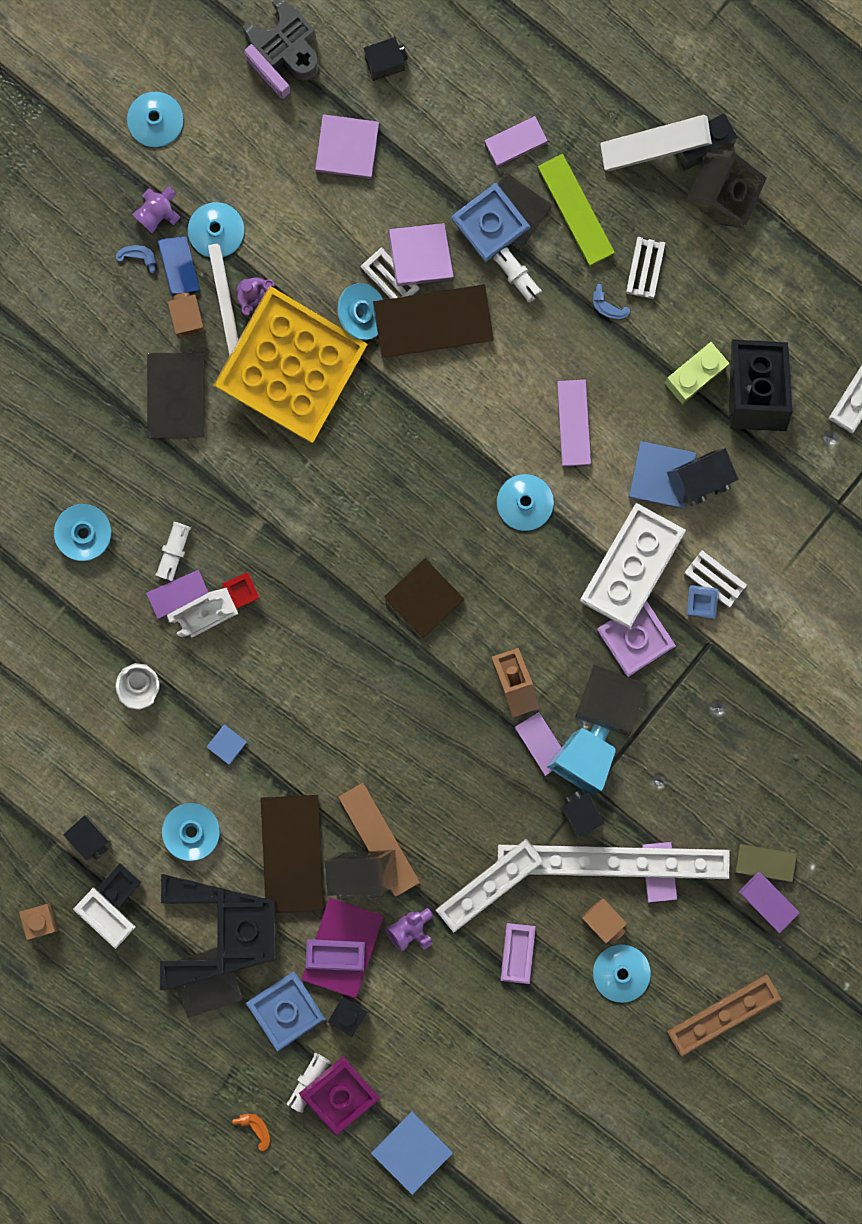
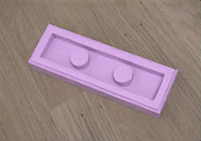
(573, 423)

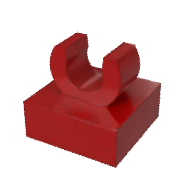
(241, 590)

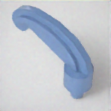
(137, 251)
(605, 308)

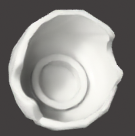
(137, 686)

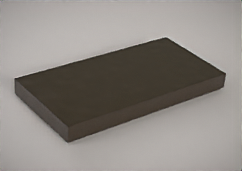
(433, 321)
(292, 852)

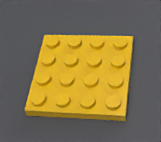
(290, 364)

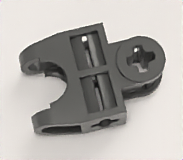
(286, 42)

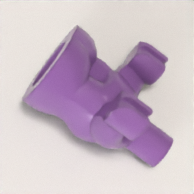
(156, 208)
(250, 293)
(410, 928)

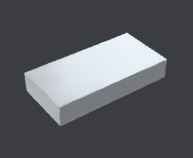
(104, 918)

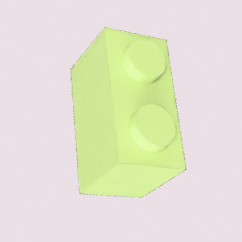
(696, 373)

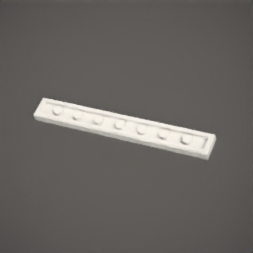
(629, 861)

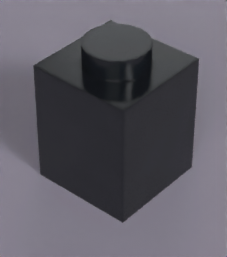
(385, 58)
(88, 838)
(347, 1016)

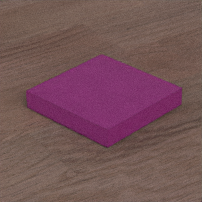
(339, 1095)

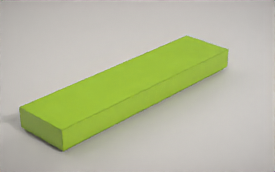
(575, 210)

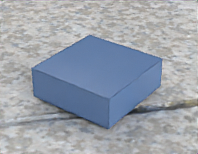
(702, 601)
(226, 744)

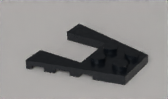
(243, 931)

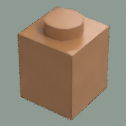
(186, 315)
(39, 921)
(604, 921)

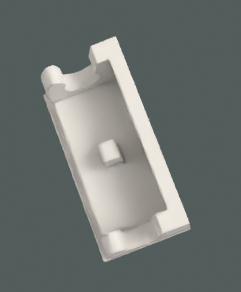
(204, 613)

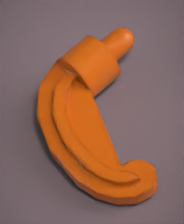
(258, 1126)

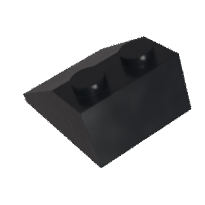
(760, 385)

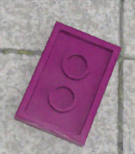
(345, 923)

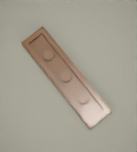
(376, 833)
(723, 1015)

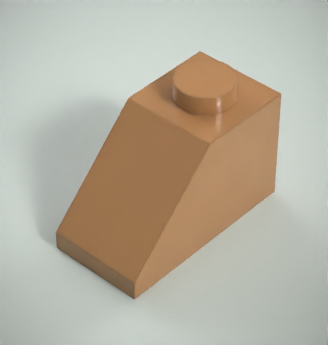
(515, 682)

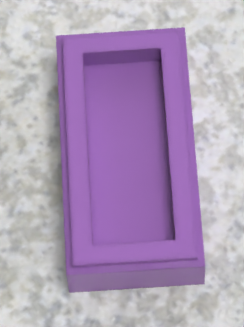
(177, 594)
(769, 902)
(335, 955)

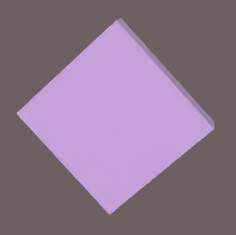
(347, 146)
(420, 254)
(639, 644)

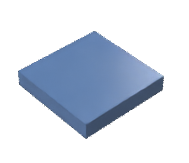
(490, 222)
(650, 473)
(285, 1011)
(412, 1152)

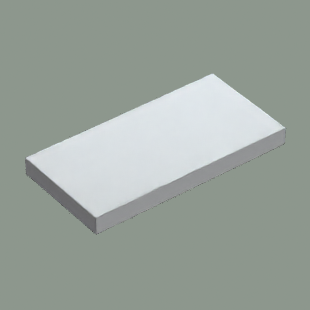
(632, 566)

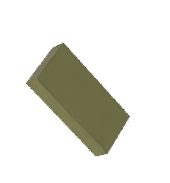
(769, 862)

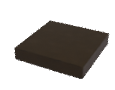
(424, 598)

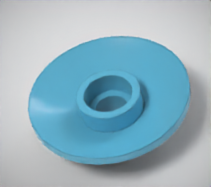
(158, 132)
(229, 235)
(359, 298)
(525, 517)
(68, 528)
(175, 830)
(606, 971)

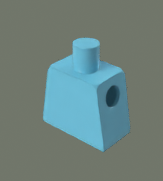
(585, 759)

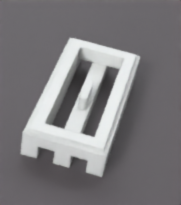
(650, 244)
(373, 260)
(722, 570)

